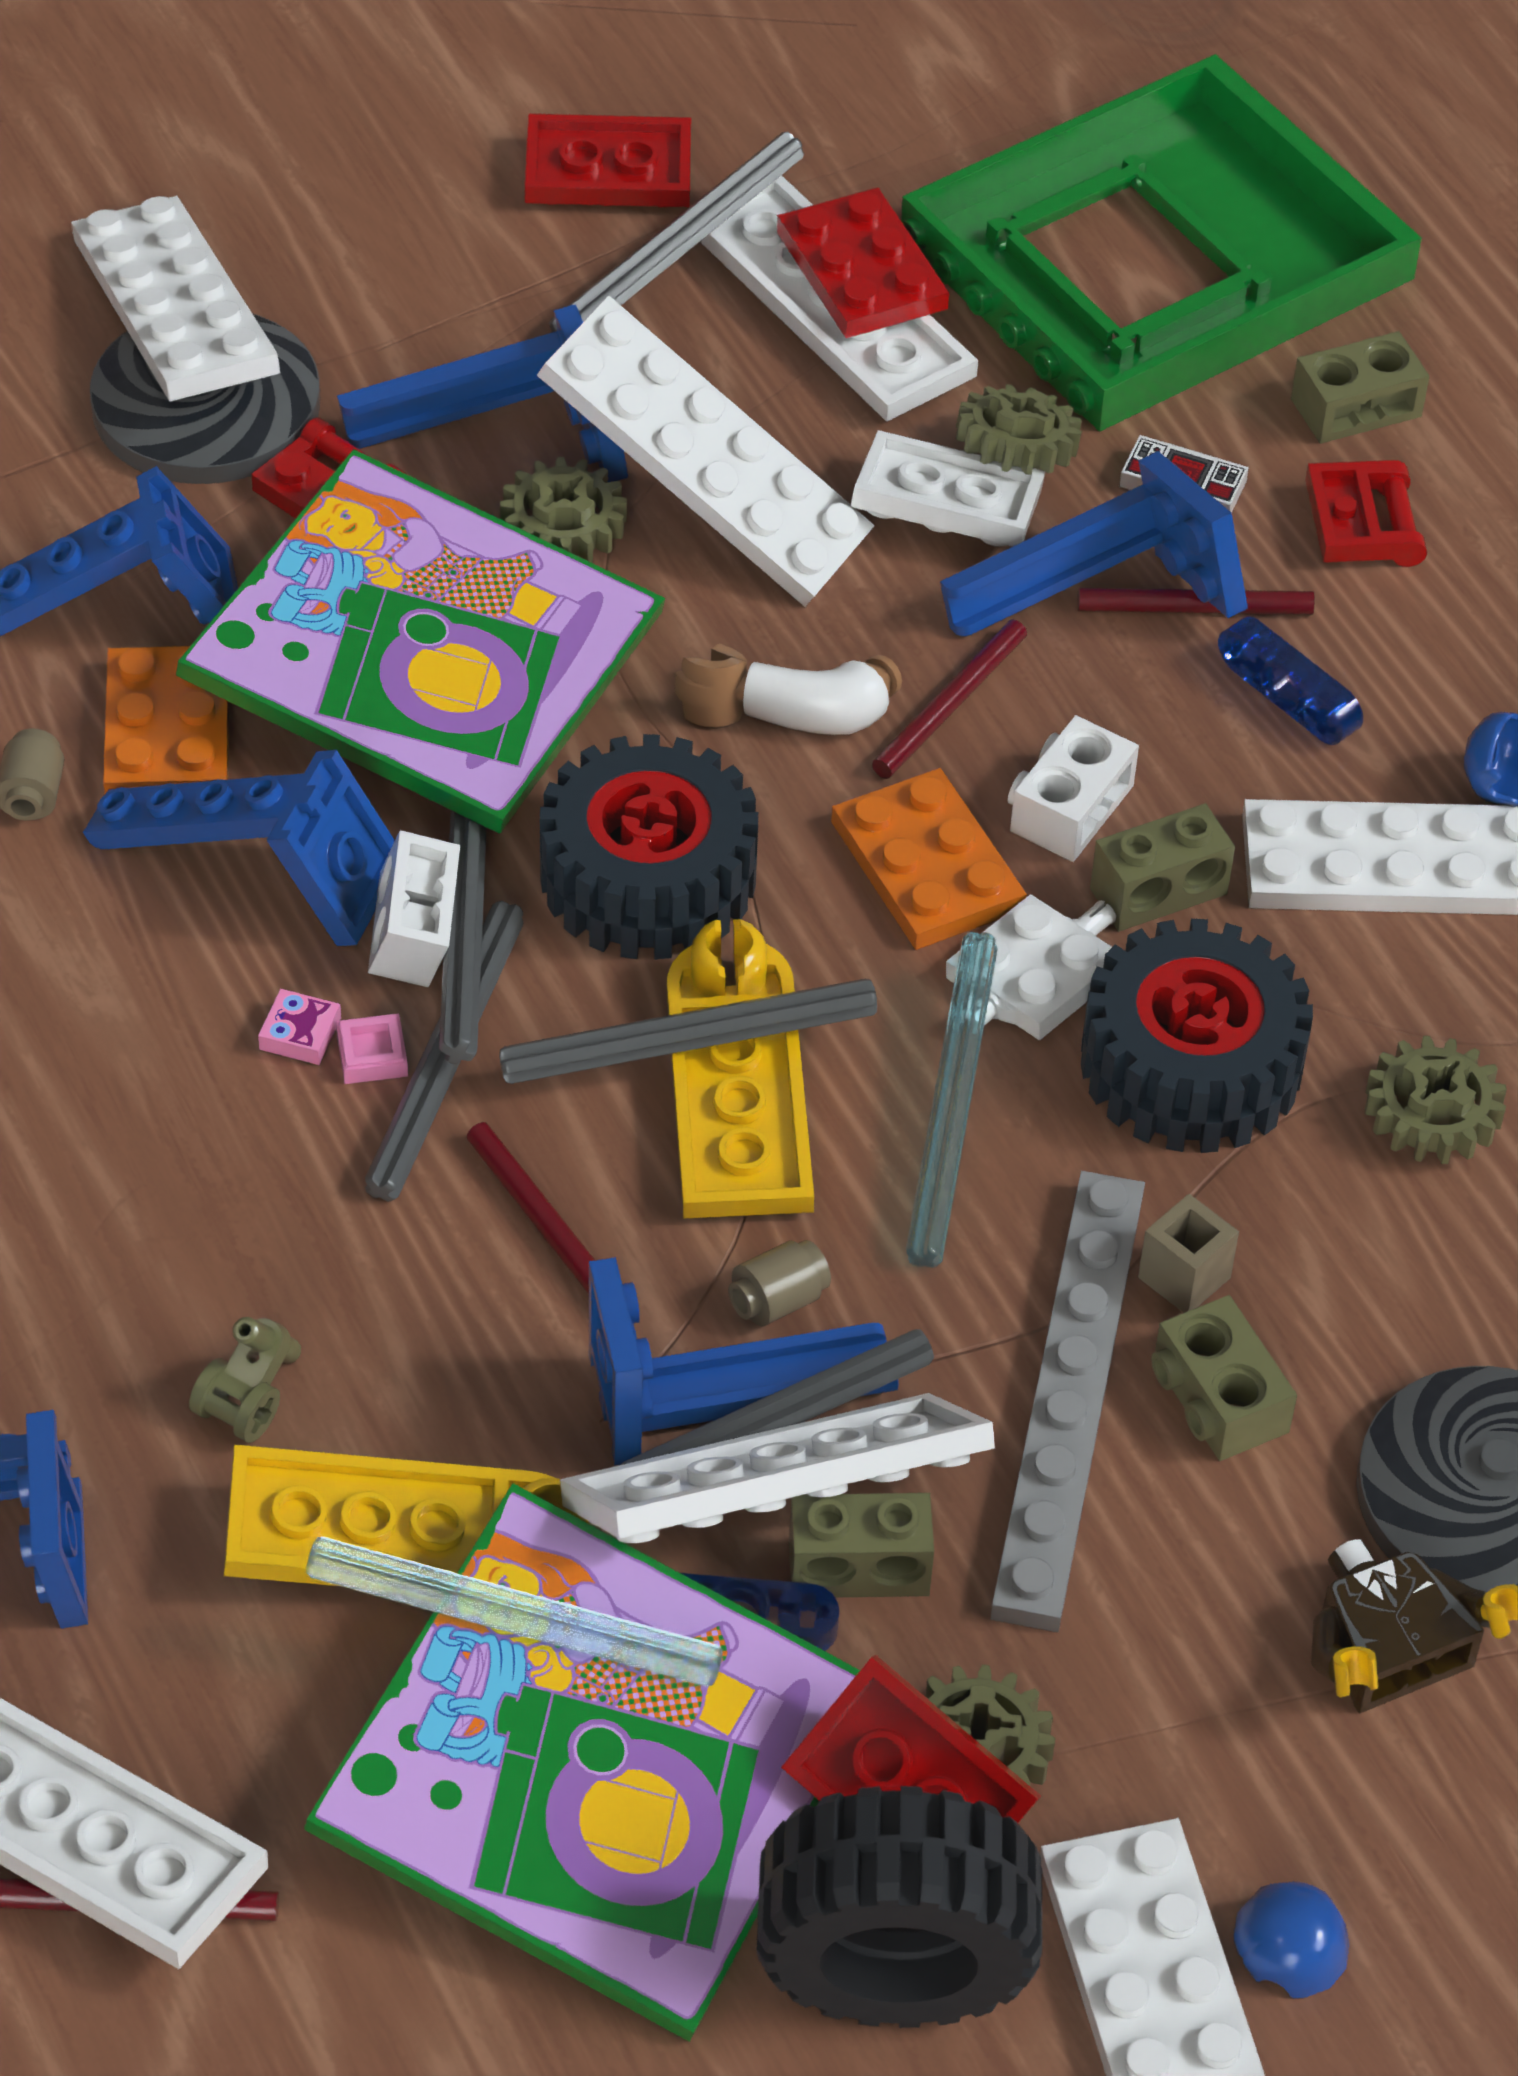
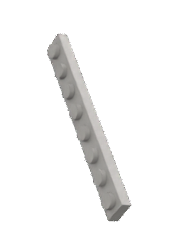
(1068, 1403)

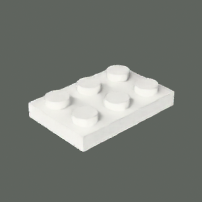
(946, 490)

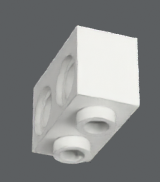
(1072, 787)
(414, 909)

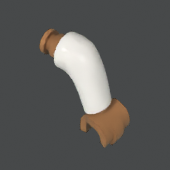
(802, 700)

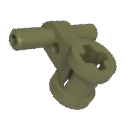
(246, 1378)

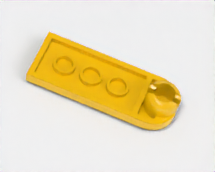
(739, 1100)
(380, 1504)

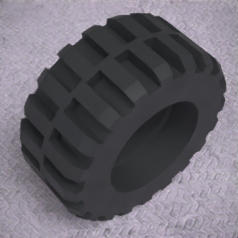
(900, 1907)

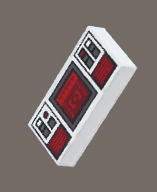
(1216, 476)

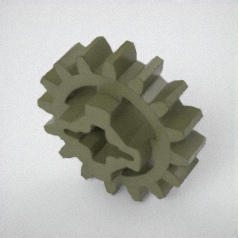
(1018, 429)
(565, 505)
(1435, 1099)
(999, 1718)

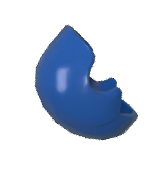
(1493, 758)
(1292, 1938)

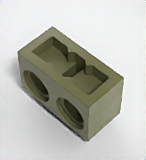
(1359, 387)
(1162, 866)
(1232, 1373)
(863, 1543)

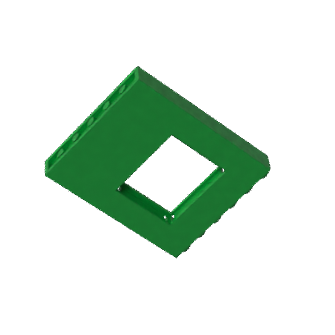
(1222, 173)

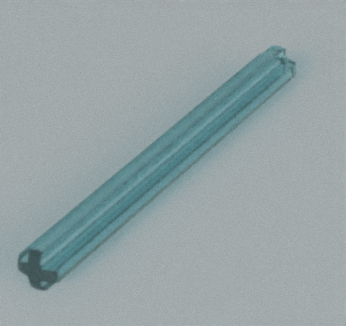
(951, 1100)
(514, 1611)

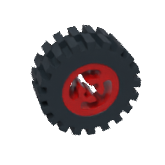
(647, 887)
(1202, 1073)

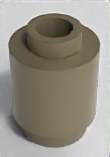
(30, 774)
(779, 1282)

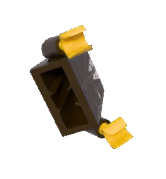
(1400, 1625)

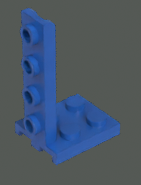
(472, 388)
(1167, 512)
(153, 527)
(313, 822)
(698, 1385)
(54, 1542)

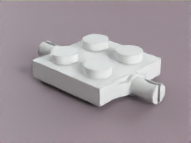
(1042, 964)

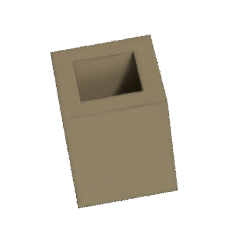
(1188, 1254)

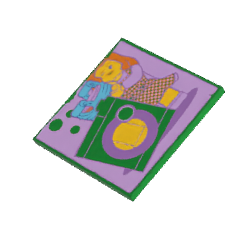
(422, 639)
(580, 1795)

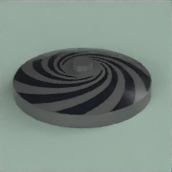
(209, 434)
(1445, 1474)

